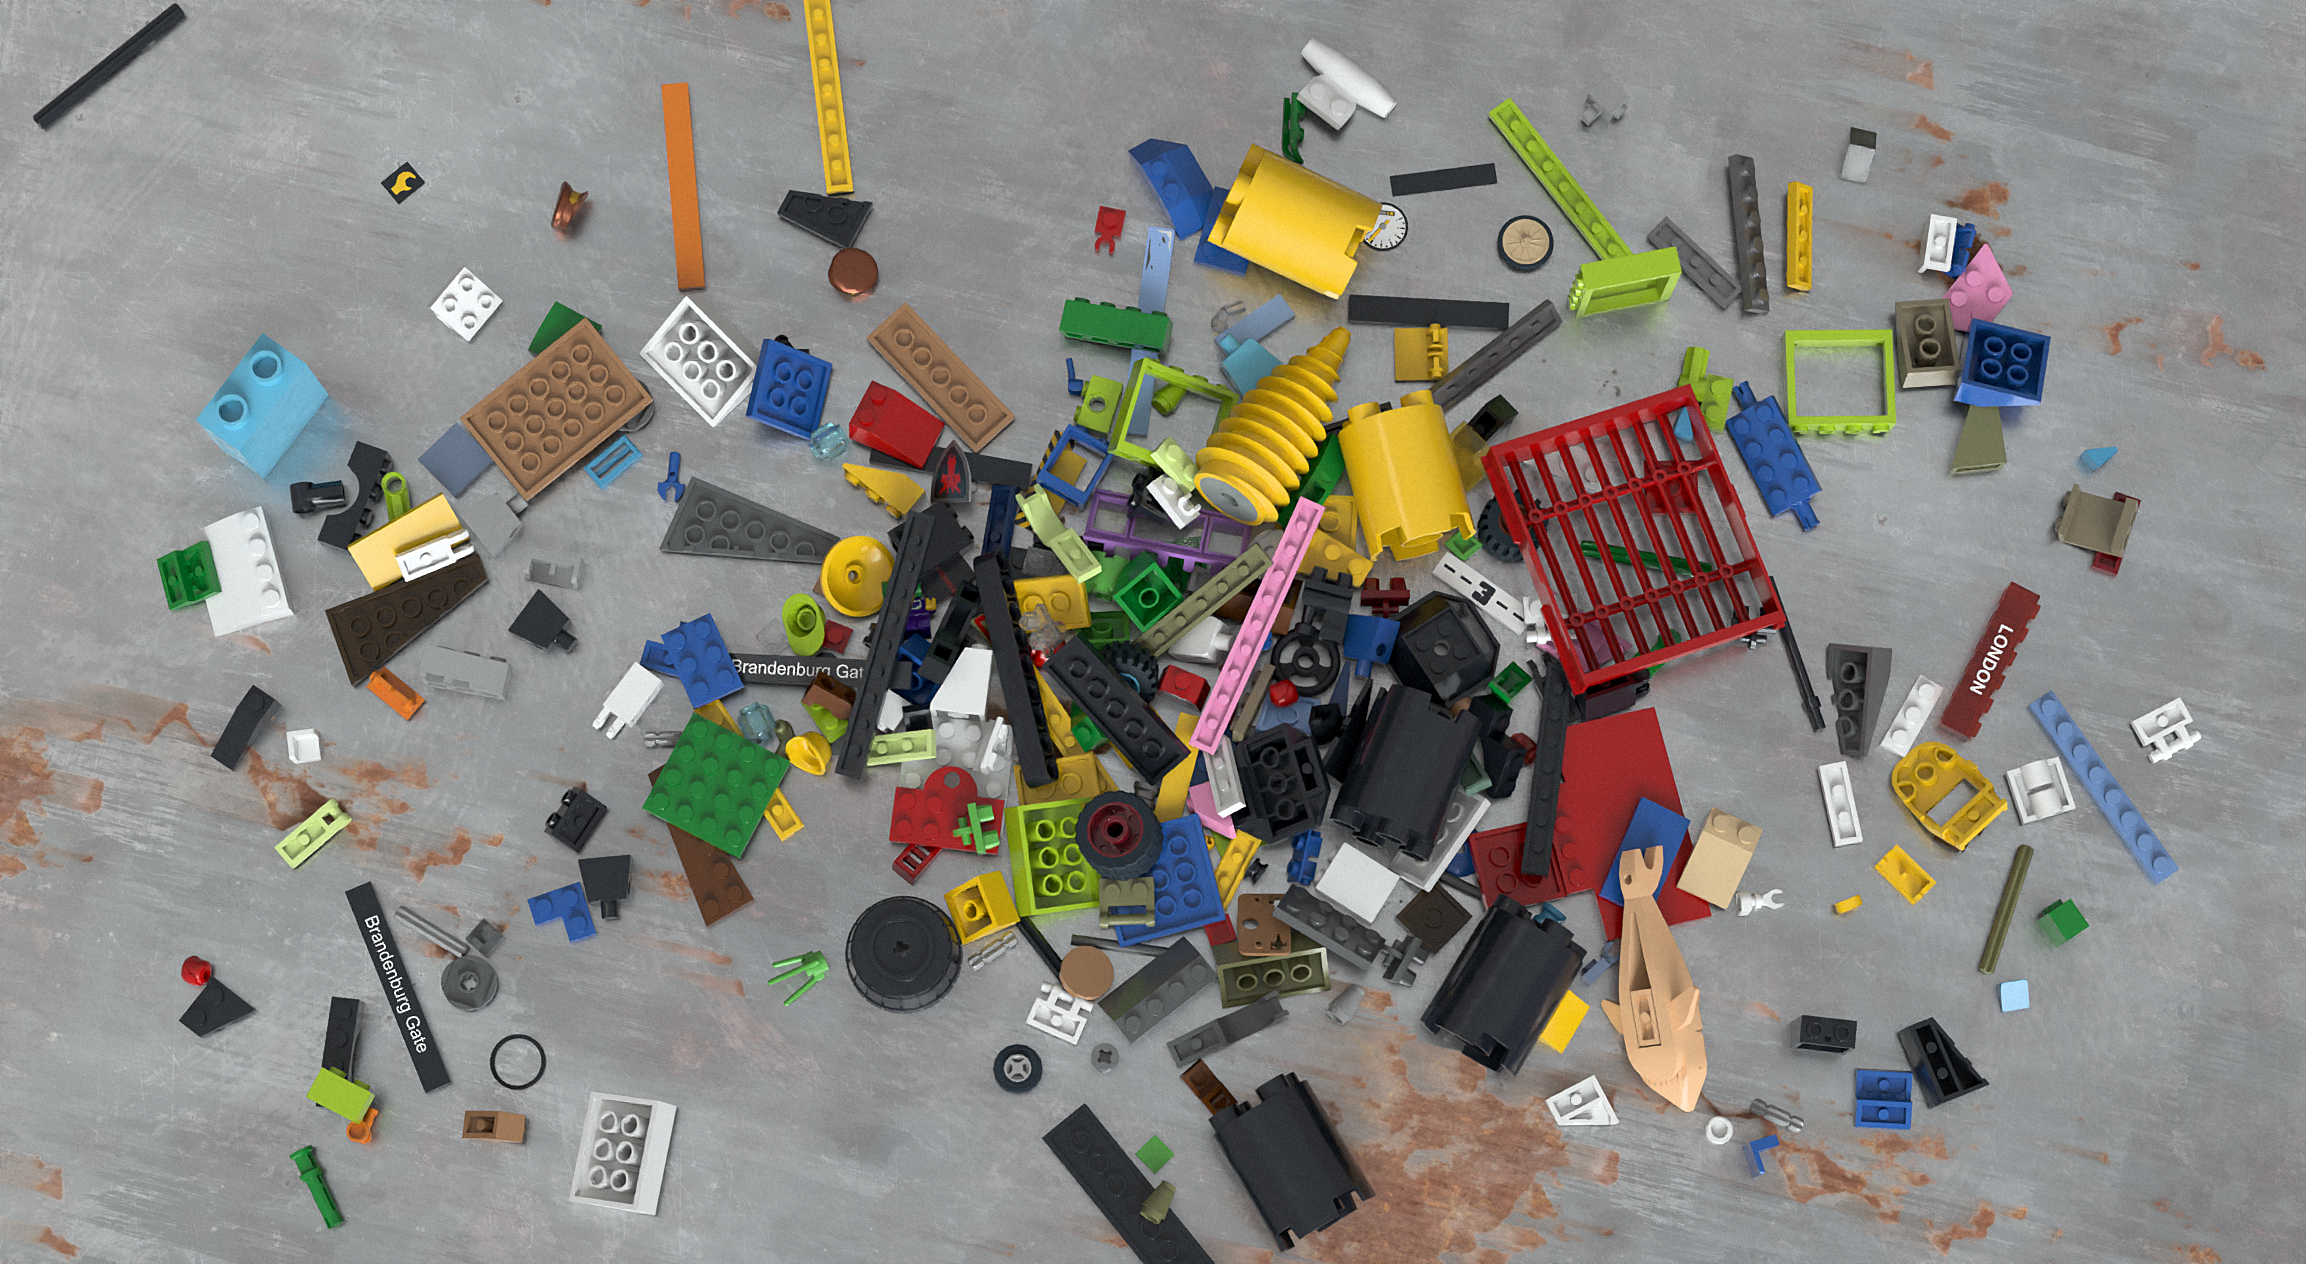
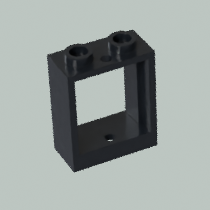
(1834, 1035)

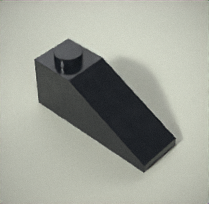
(245, 727)

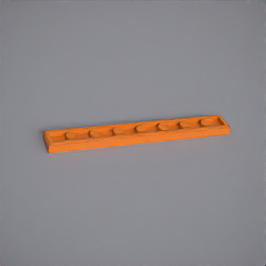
(683, 186)

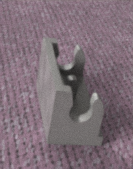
(553, 568)

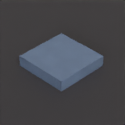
(456, 460)

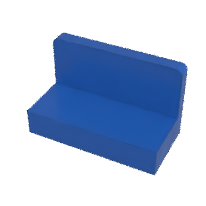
(1752, 1154)

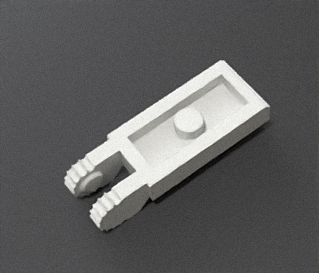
(433, 555)

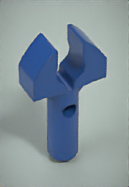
(672, 479)

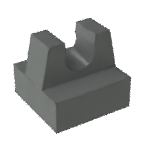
(485, 938)

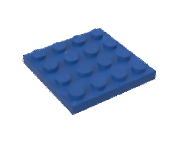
(1184, 886)

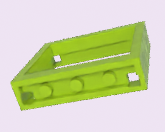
(1624, 282)
(1838, 338)
(1172, 375)

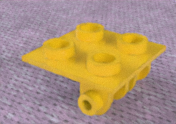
(1421, 353)

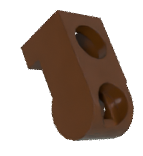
(830, 695)

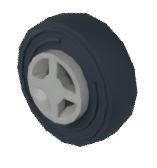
(1009, 1065)

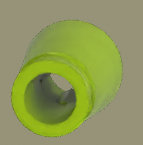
(1167, 398)

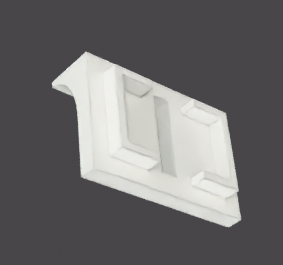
(986, 757)

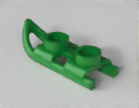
(1295, 134)

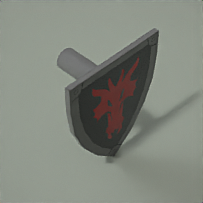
(952, 477)

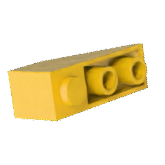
(891, 488)

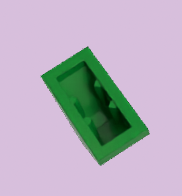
(1509, 683)

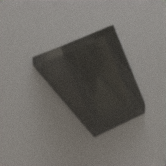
(1858, 155)

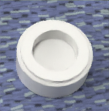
(1718, 1130)

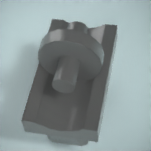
(1399, 958)

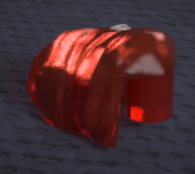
(1527, 742)

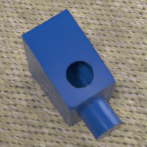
(1369, 641)

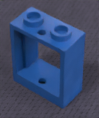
(1063, 489)

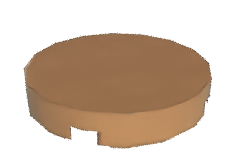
(1086, 972)

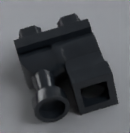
(1328, 599)

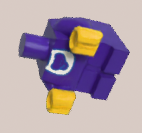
(919, 618)

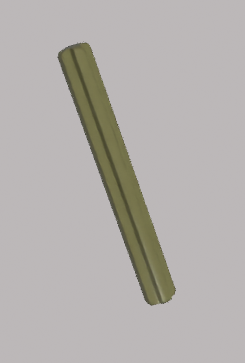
(2006, 909)

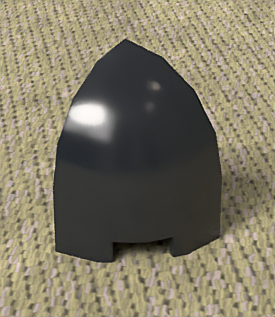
(1325, 722)

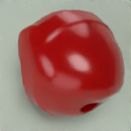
(1283, 694)
(196, 971)

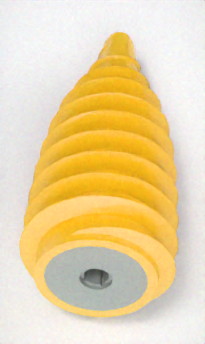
(1271, 434)

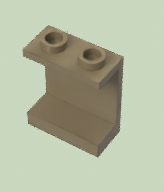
(2096, 522)

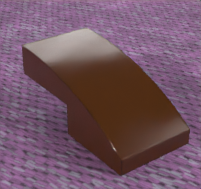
(1207, 1087)

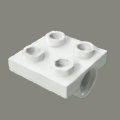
(464, 303)
(2040, 790)

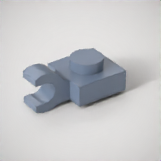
(1595, 969)

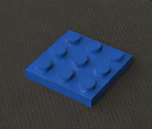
(788, 389)

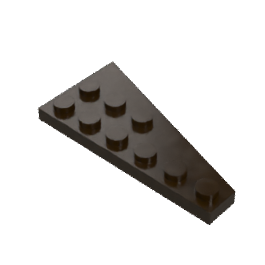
(387, 620)

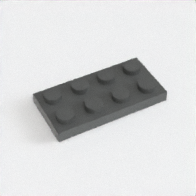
(1329, 927)

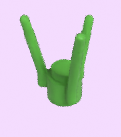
(812, 964)

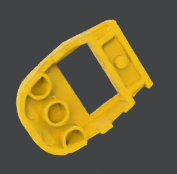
(1930, 775)

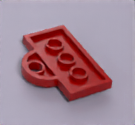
(933, 813)

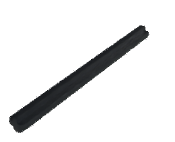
(108, 65)

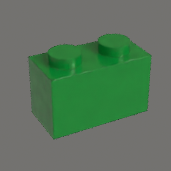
(2062, 921)

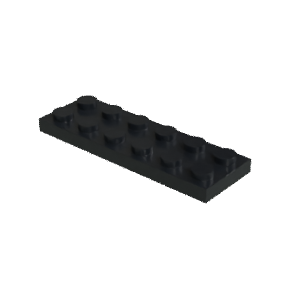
(1116, 708)

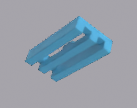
(620, 468)

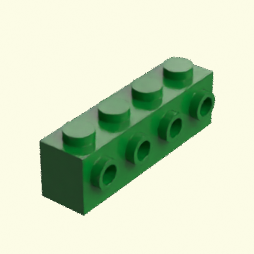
(1116, 326)

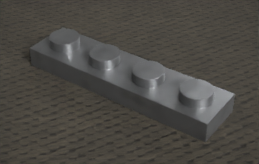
(1696, 263)

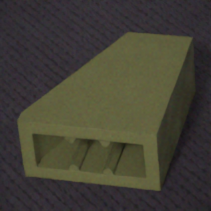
(1979, 441)

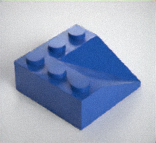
(2001, 365)

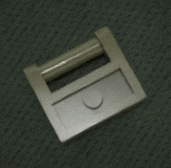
(1127, 893)

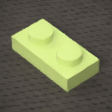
(1176, 464)

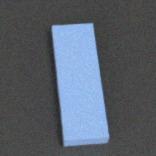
(1260, 322)

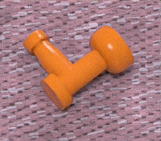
(361, 1132)

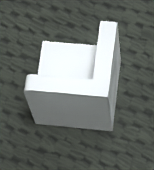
(304, 746)

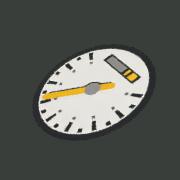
(1389, 229)

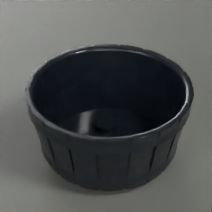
(911, 980)

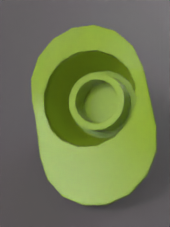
(803, 624)

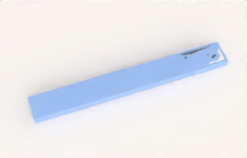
(1151, 298)

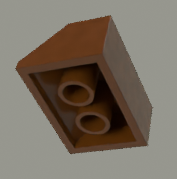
(1239, 605)

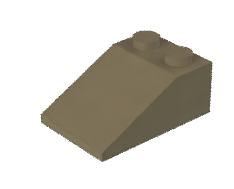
(1926, 343)

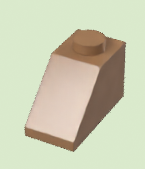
(494, 1126)

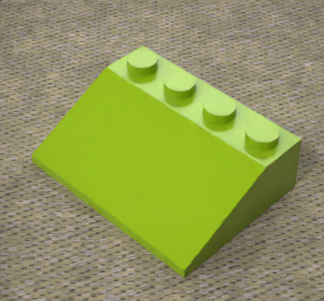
(1046, 859)

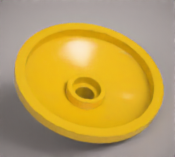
(871, 566)

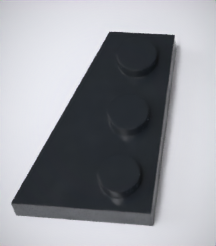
(827, 217)

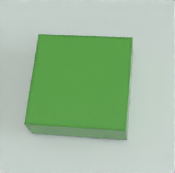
(1462, 548)
(1154, 1154)

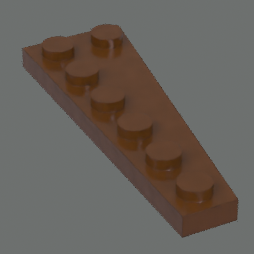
(710, 873)

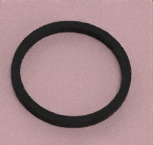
(499, 1044)

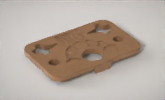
(1259, 940)

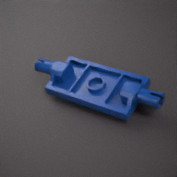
(1774, 456)

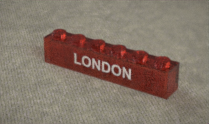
(1989, 661)

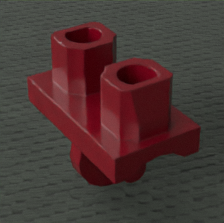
(1384, 601)

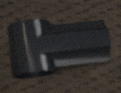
(309, 496)

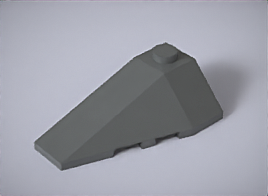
(1859, 687)

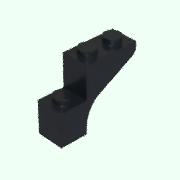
(1501, 753)

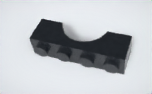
(344, 528)
(950, 633)
(341, 1035)

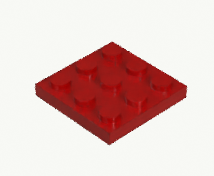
(1498, 864)

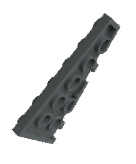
(730, 525)

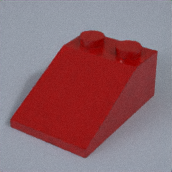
(895, 425)

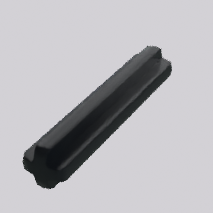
(1040, 945)

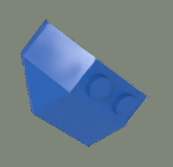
(1175, 183)

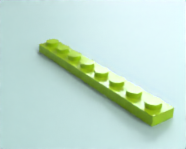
(1558, 181)

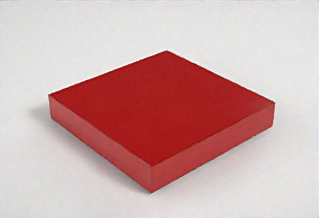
(1676, 488)

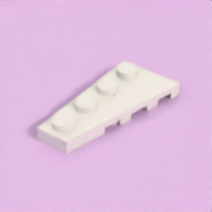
(1528, 423)

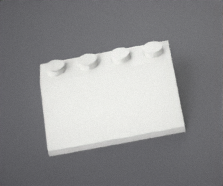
(703, 358)
(247, 572)
(622, 1153)

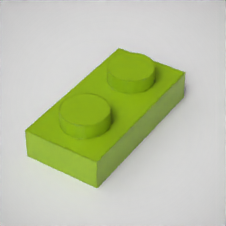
(1716, 401)
(828, 724)

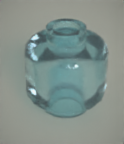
(828, 441)
(756, 722)

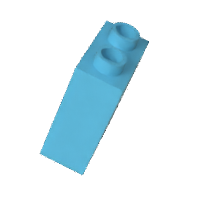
(262, 406)

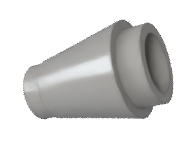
(1344, 1006)

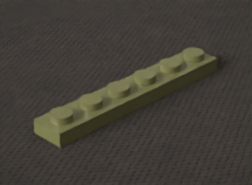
(1205, 600)

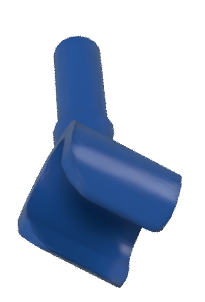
(1074, 385)

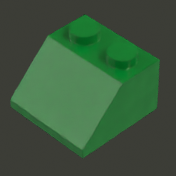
(1145, 592)

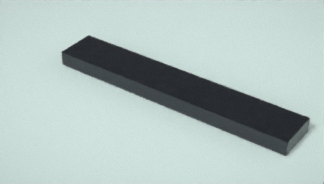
(1426, 311)
(982, 467)

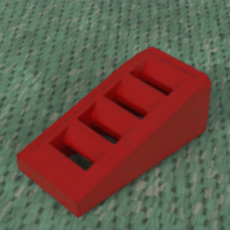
(907, 873)

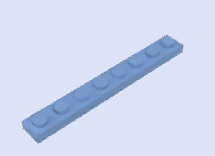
(2103, 787)

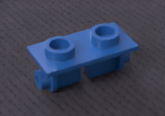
(1963, 239)
(1299, 867)

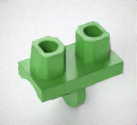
(978, 815)

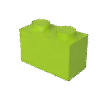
(341, 1095)

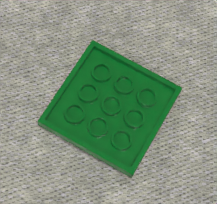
(716, 785)

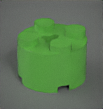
(1105, 581)

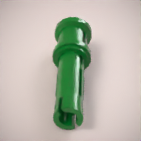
(312, 1175)

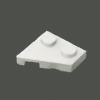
(1582, 1105)

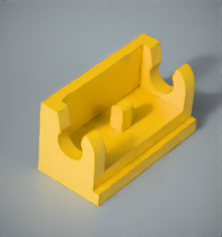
(1905, 874)

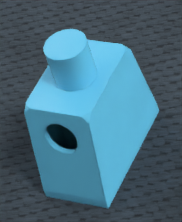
(1246, 363)

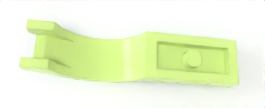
(1054, 534)

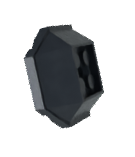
(1470, 643)
(1261, 764)

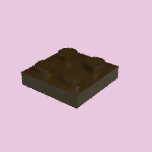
(1433, 917)

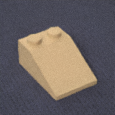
(1719, 857)

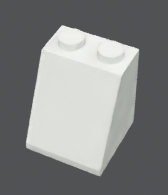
(966, 687)

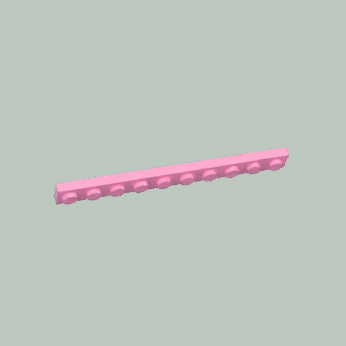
(1257, 626)

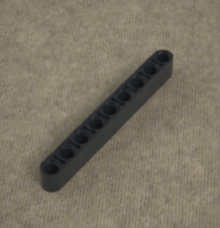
(1015, 669)

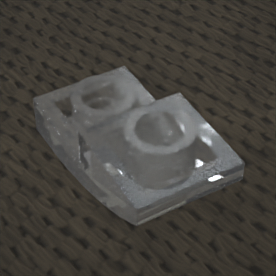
(1042, 563)

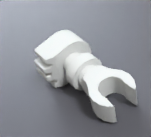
(1745, 901)

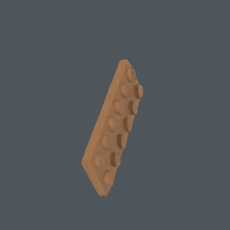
(940, 377)

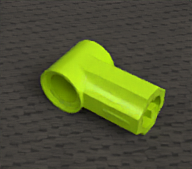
(1695, 370)
(398, 501)

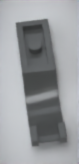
(1227, 1029)

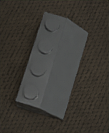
(1157, 990)

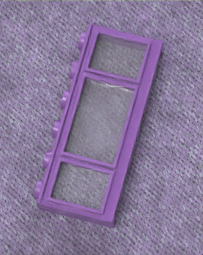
(1207, 539)

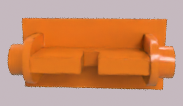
(395, 692)

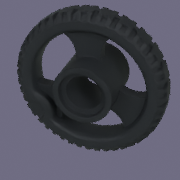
(1325, 675)

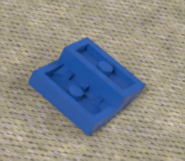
(1883, 1098)

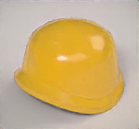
(809, 752)

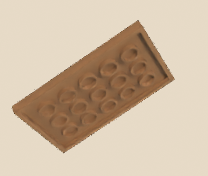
(556, 409)

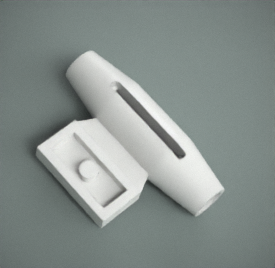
(1341, 86)

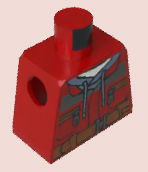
(1183, 688)

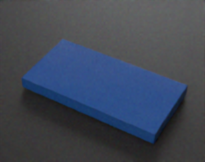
(1648, 827)

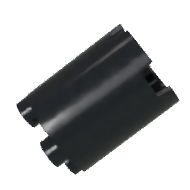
(1405, 772)
(1505, 986)
(1290, 1160)

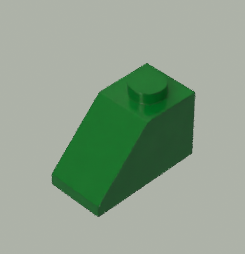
(1085, 731)

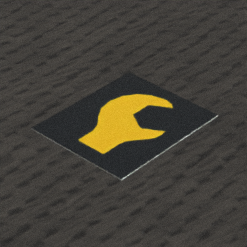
(403, 182)

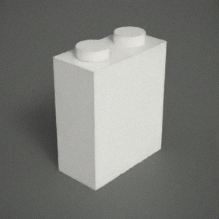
(1355, 883)

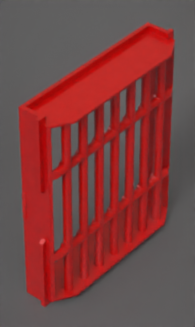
(1585, 431)

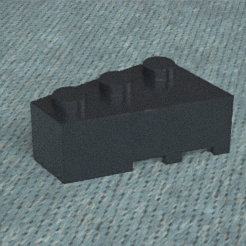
(1938, 1063)

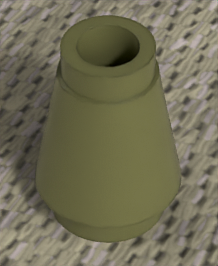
(1158, 1202)

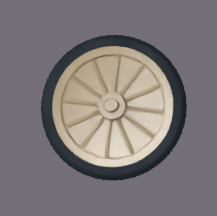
(1525, 242)

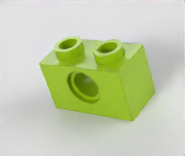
(1103, 390)

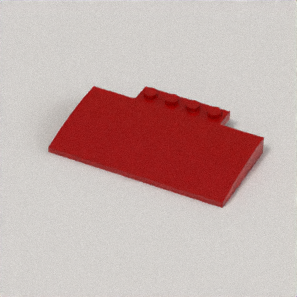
(1603, 777)

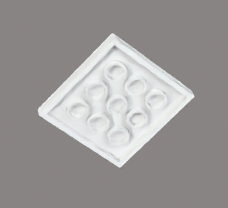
(958, 746)

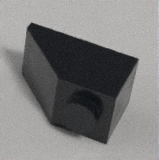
(1493, 418)

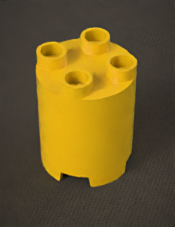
(1294, 221)
(1404, 476)

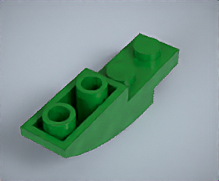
(1320, 479)

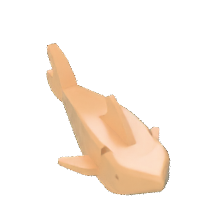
(1656, 991)

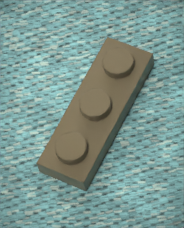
(1252, 703)

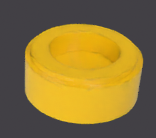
(1848, 904)

